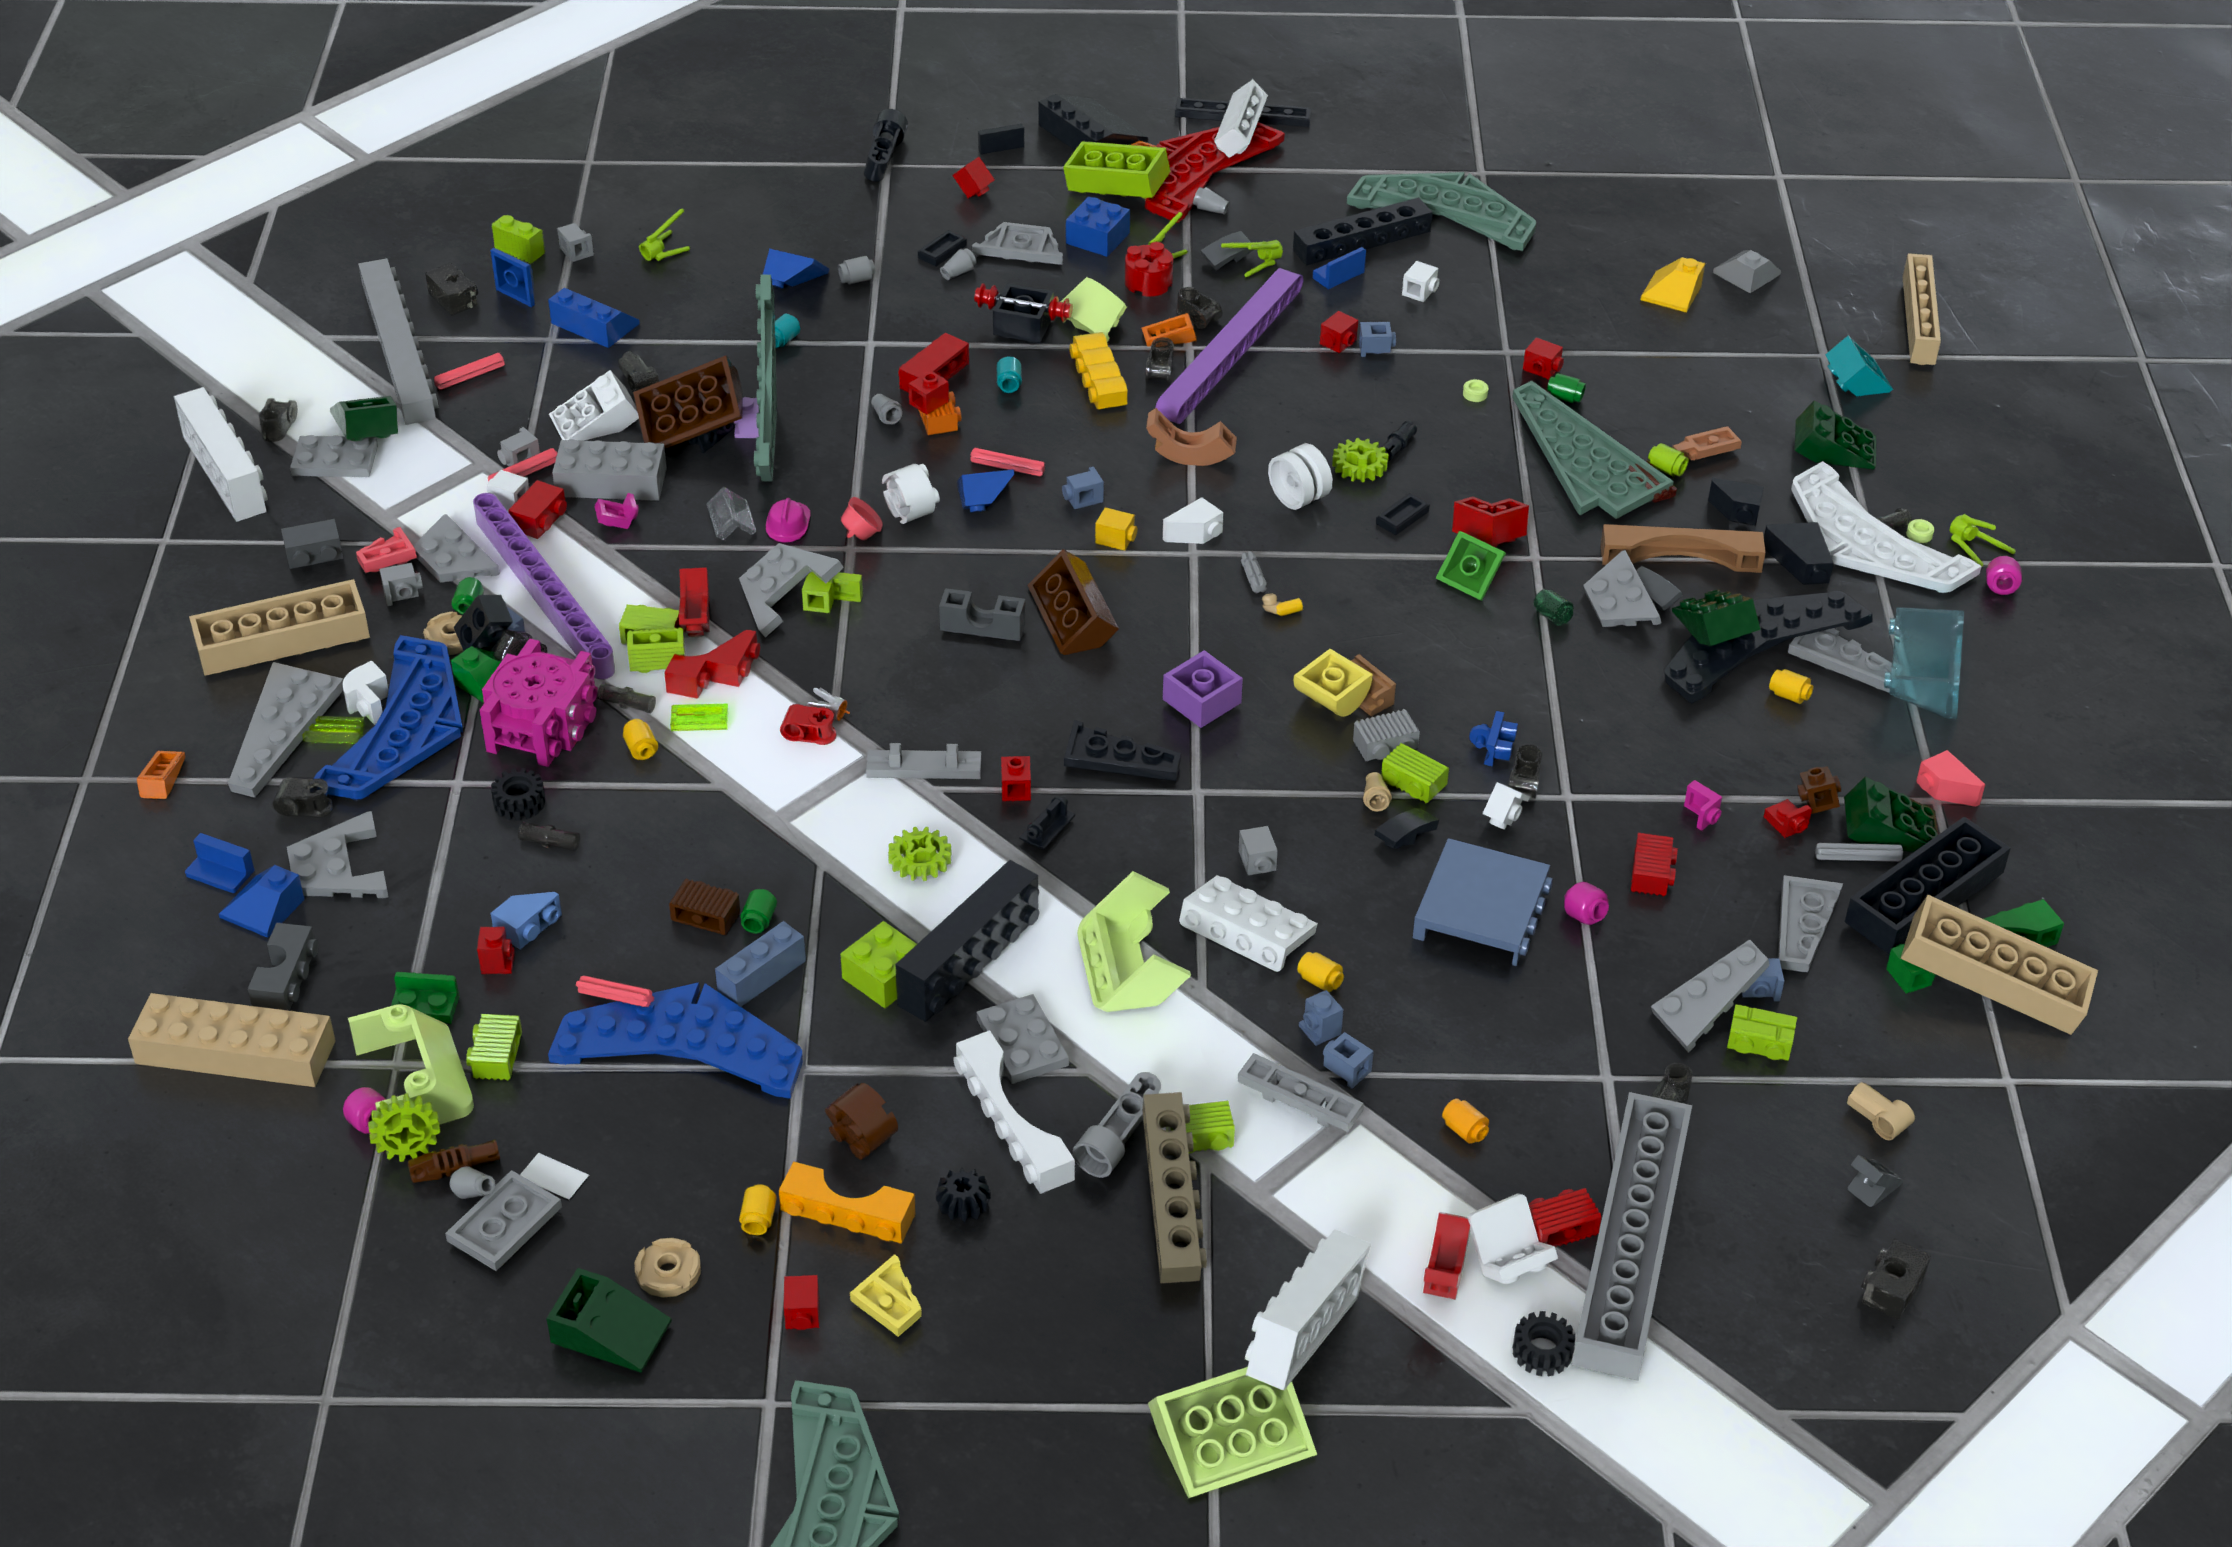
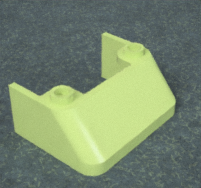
(1112, 949)
(442, 1081)

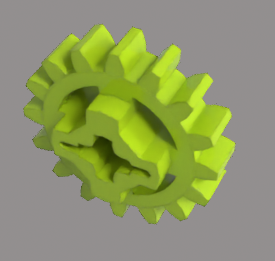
(1360, 460)
(919, 853)
(389, 1132)

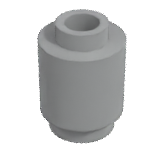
(856, 270)

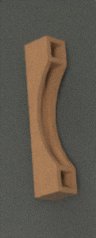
(1734, 549)

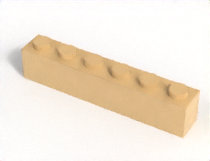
(1921, 309)

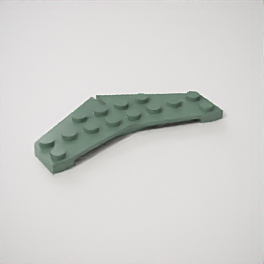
(1445, 194)
(766, 375)
(837, 1473)

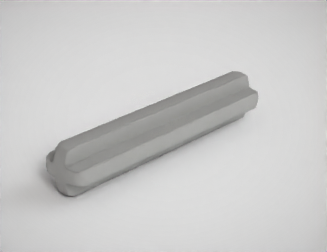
(1859, 852)

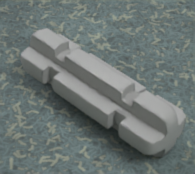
(1253, 572)

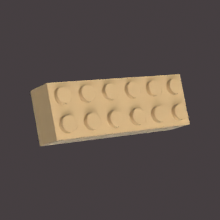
(279, 627)
(1999, 964)
(232, 1040)

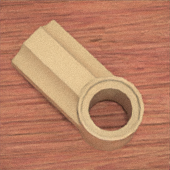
(1886, 1116)

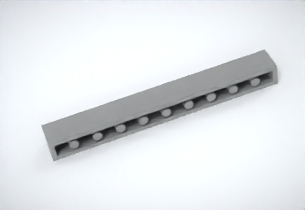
(398, 341)

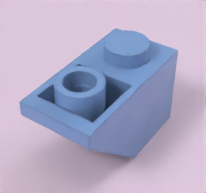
(527, 916)

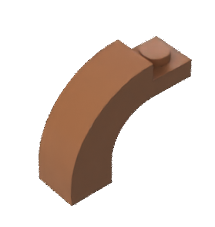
(1190, 447)

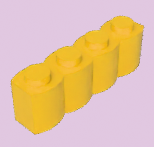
(1099, 370)

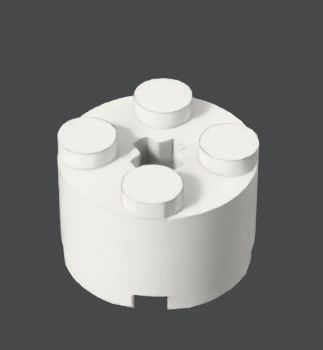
(910, 493)

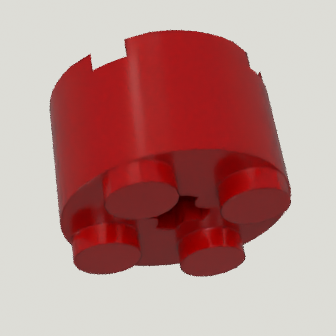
(1149, 269)

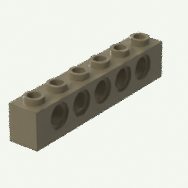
(1174, 1262)

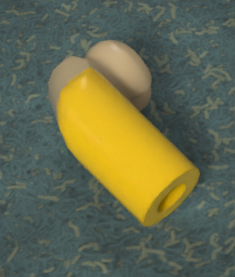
(1281, 608)

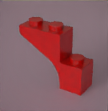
(694, 601)
(723, 665)

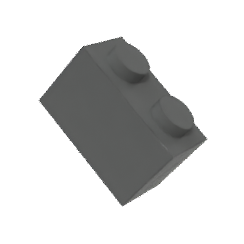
(312, 543)

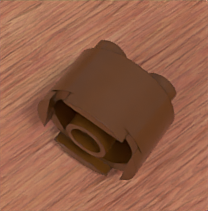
(861, 1120)

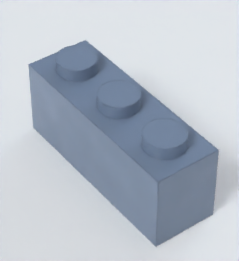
(761, 964)

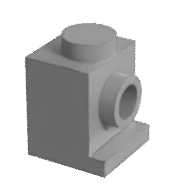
(575, 242)
(518, 447)
(400, 582)

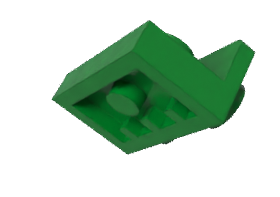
(427, 993)

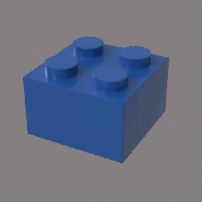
(1097, 226)

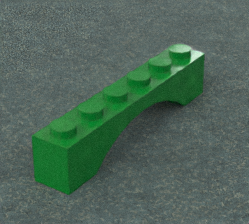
(2032, 921)

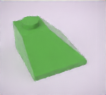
(1470, 565)

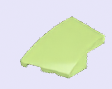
(1095, 307)

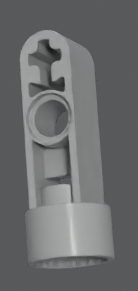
(1103, 1144)

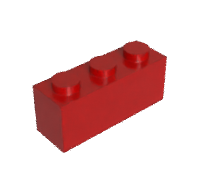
(943, 356)

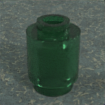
(1553, 606)

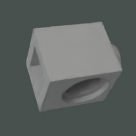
(1257, 850)

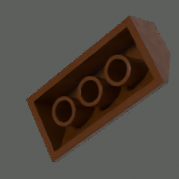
(1072, 605)

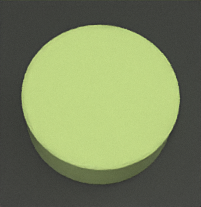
(1475, 390)
(1920, 531)

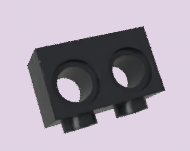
(483, 622)

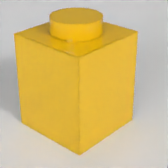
(1115, 529)

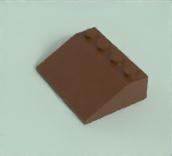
(690, 403)

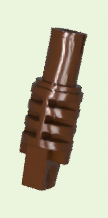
(445, 1162)

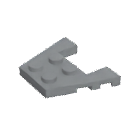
(777, 575)
(325, 863)

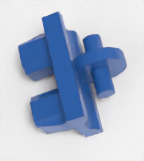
(1493, 738)

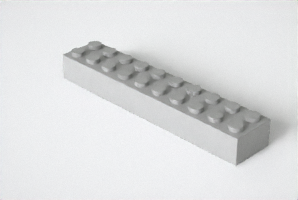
(1632, 1237)

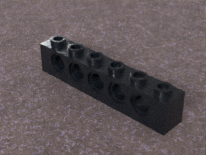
(1362, 230)

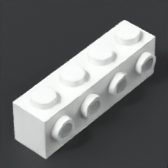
(1240, 119)

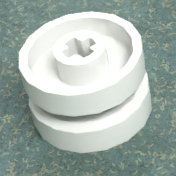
(1300, 476)

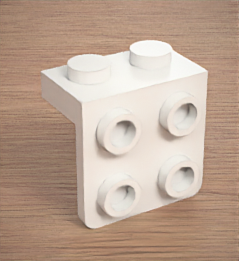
(1508, 1240)

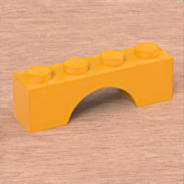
(882, 1214)

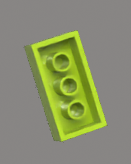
(1116, 169)

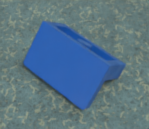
(1341, 269)
(220, 863)

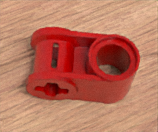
(806, 724)

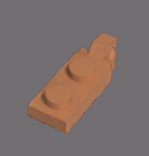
(1709, 443)

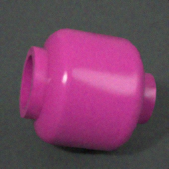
(2003, 575)
(1586, 903)
(359, 1106)

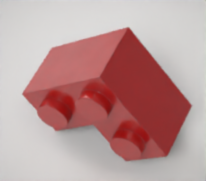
(1491, 521)

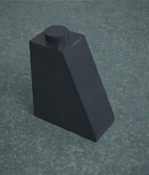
(1800, 551)

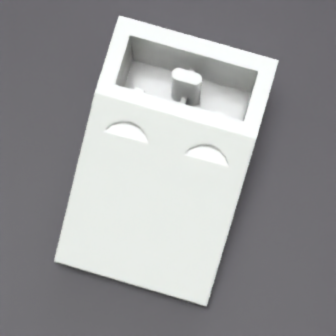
(596, 410)

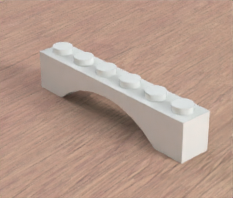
(1041, 1154)

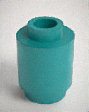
(786, 329)
(1009, 374)

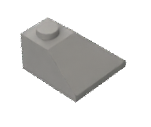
(1748, 270)

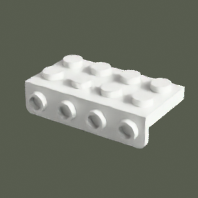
(1245, 922)

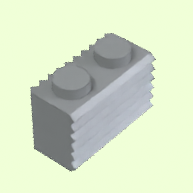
(1383, 733)

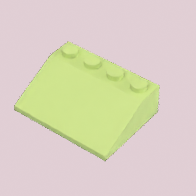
(1230, 1430)

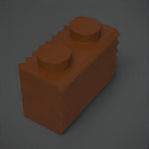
(705, 906)

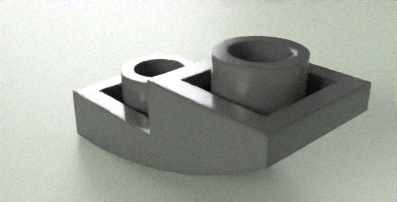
(1220, 256)
(1659, 589)

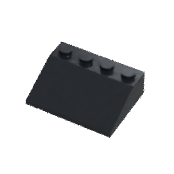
(1085, 120)

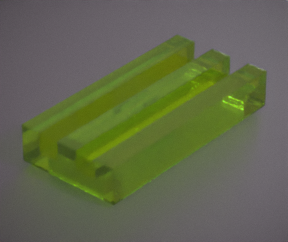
(699, 717)
(335, 730)

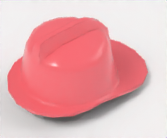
(860, 520)

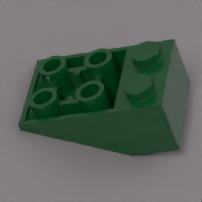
(366, 418)
(1833, 438)
(1718, 616)
(1887, 817)
(606, 1321)

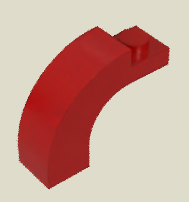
(1447, 1256)

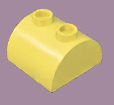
(1334, 682)

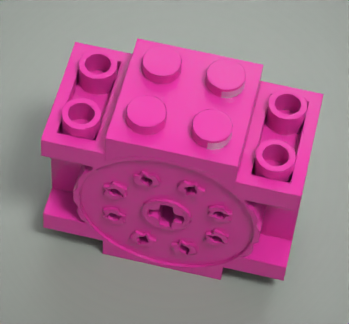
(538, 702)

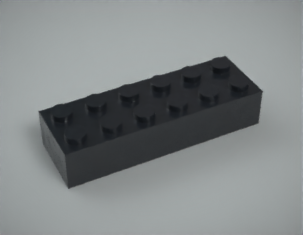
(1946, 868)
(967, 941)

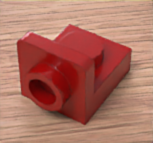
(1788, 818)

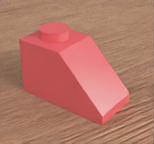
(1950, 780)

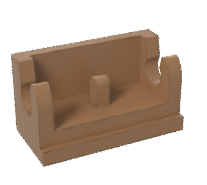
(1382, 689)

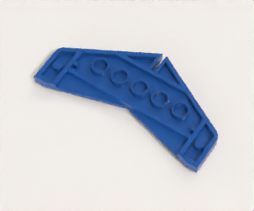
(415, 724)
(675, 1026)

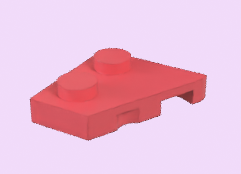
(386, 553)

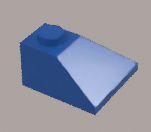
(791, 268)
(513, 277)
(982, 488)
(265, 901)

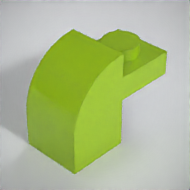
(820, 596)

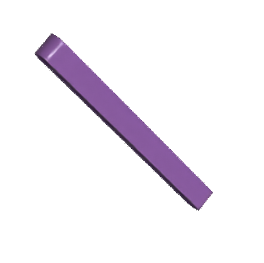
(1229, 345)
(543, 583)

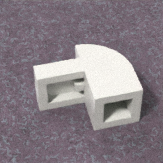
(364, 690)

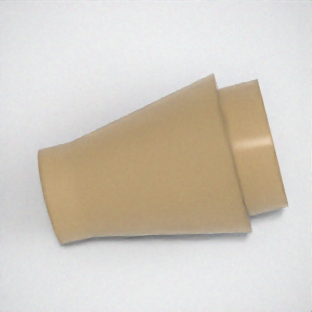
(1376, 793)

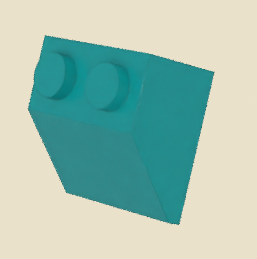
(1856, 369)

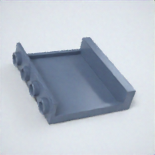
(1484, 897)

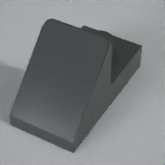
(1872, 1181)

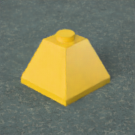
(1675, 284)

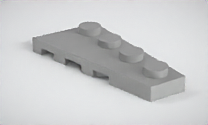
(1841, 656)
(1803, 919)
(1701, 1000)

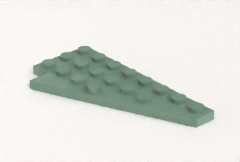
(1586, 458)

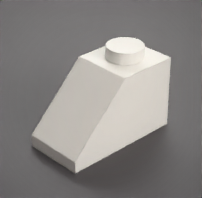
(1193, 523)

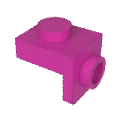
(615, 513)
(1703, 803)

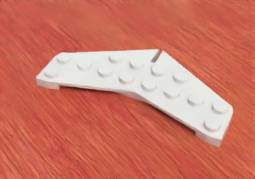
(1868, 544)

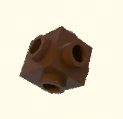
(1819, 789)

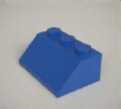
(589, 318)

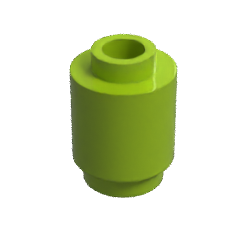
(1668, 459)

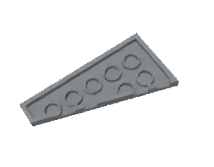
(283, 713)

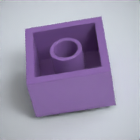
(1202, 688)

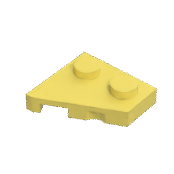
(888, 1297)

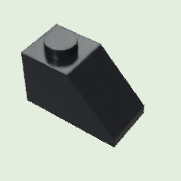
(1736, 500)

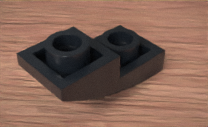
(1404, 827)

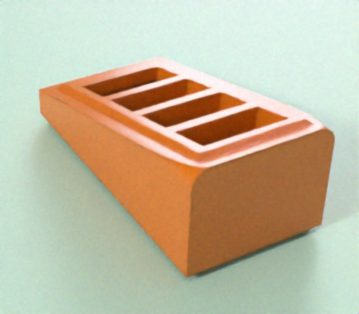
(1177, 329)
(157, 778)

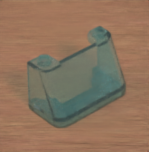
(1927, 659)

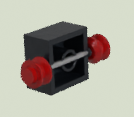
(1022, 310)

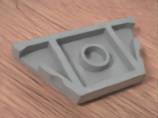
(1020, 243)
(452, 553)
(1620, 594)

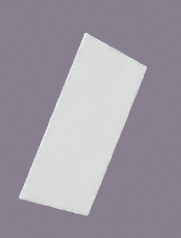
(554, 1176)

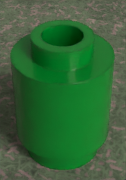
(1566, 388)
(466, 593)
(758, 910)

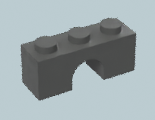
(961, 615)
(291, 952)

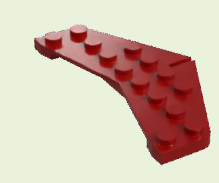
(1193, 162)

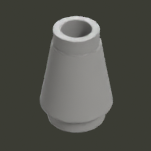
(1210, 201)
(958, 264)
(887, 409)
(471, 1183)

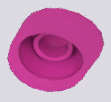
(787, 521)

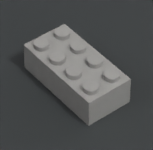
(610, 469)

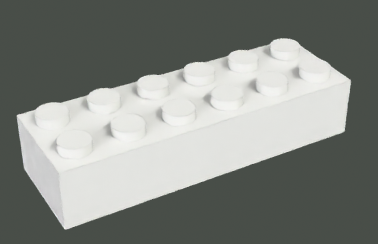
(221, 454)
(1306, 1309)

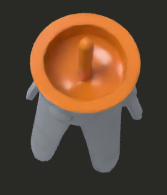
(835, 703)

